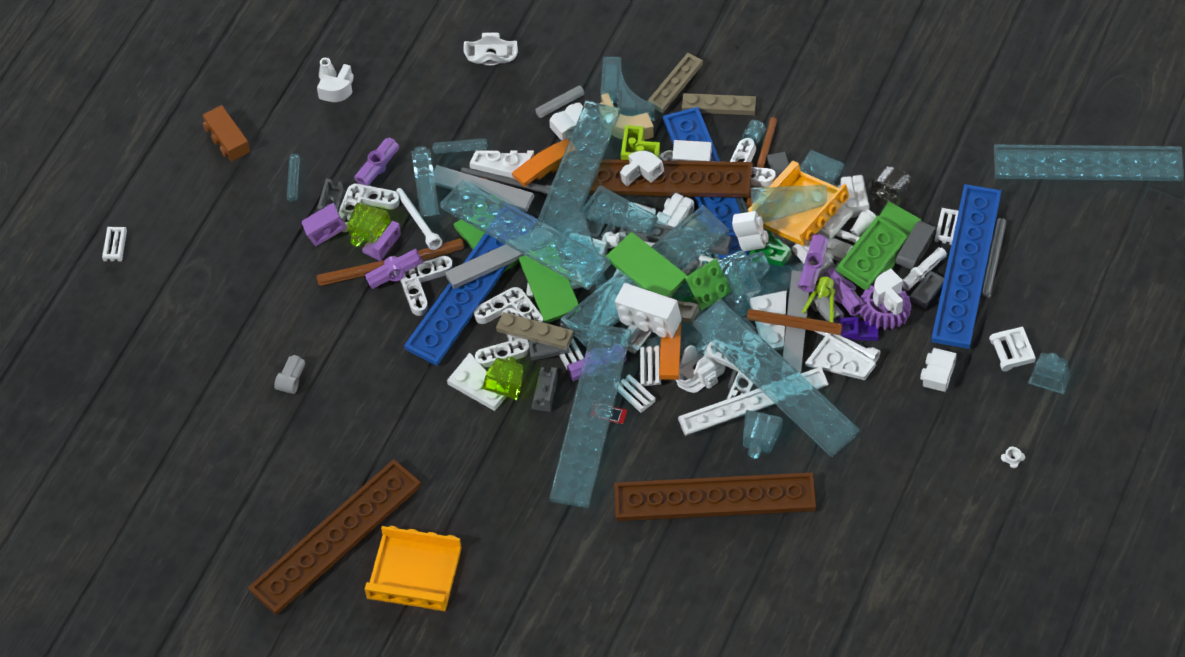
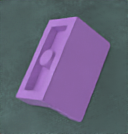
(323, 224)
(384, 242)

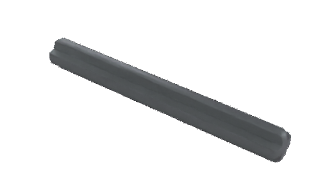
(993, 258)

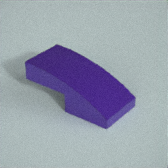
(858, 330)

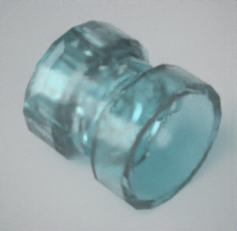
(754, 131)

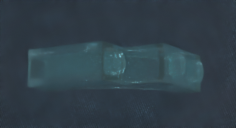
(614, 84)
(425, 182)

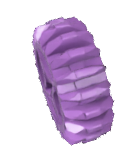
(880, 315)

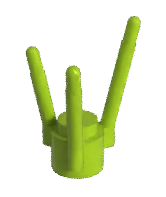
(824, 288)

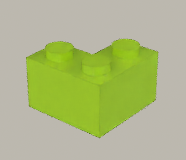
(634, 141)

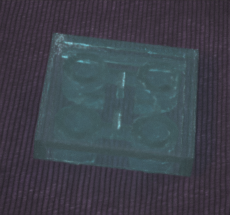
(821, 167)

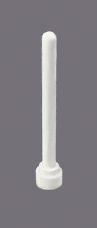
(432, 240)
(871, 353)

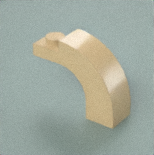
(639, 120)

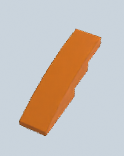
(541, 163)
(670, 356)

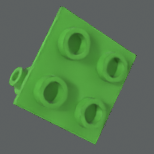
(708, 284)

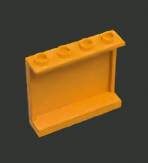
(804, 225)
(414, 568)

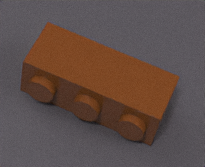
(225, 133)

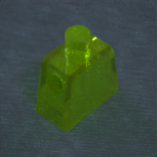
(367, 224)
(504, 377)

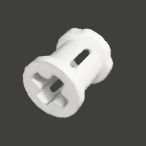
(613, 239)

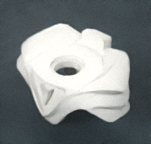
(477, 51)
(704, 374)

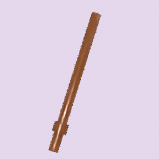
(764, 151)

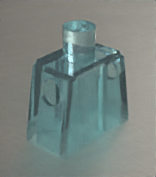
(1050, 373)
(760, 432)

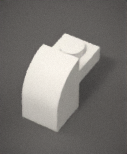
(336, 88)
(643, 164)
(886, 291)

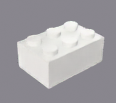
(648, 310)

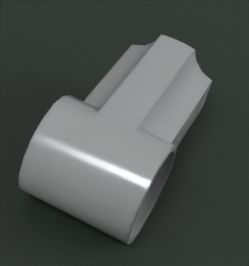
(823, 306)
(289, 378)

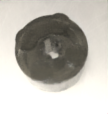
(890, 186)

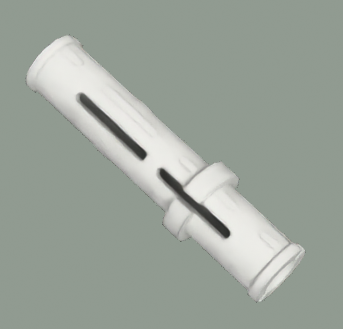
(918, 273)

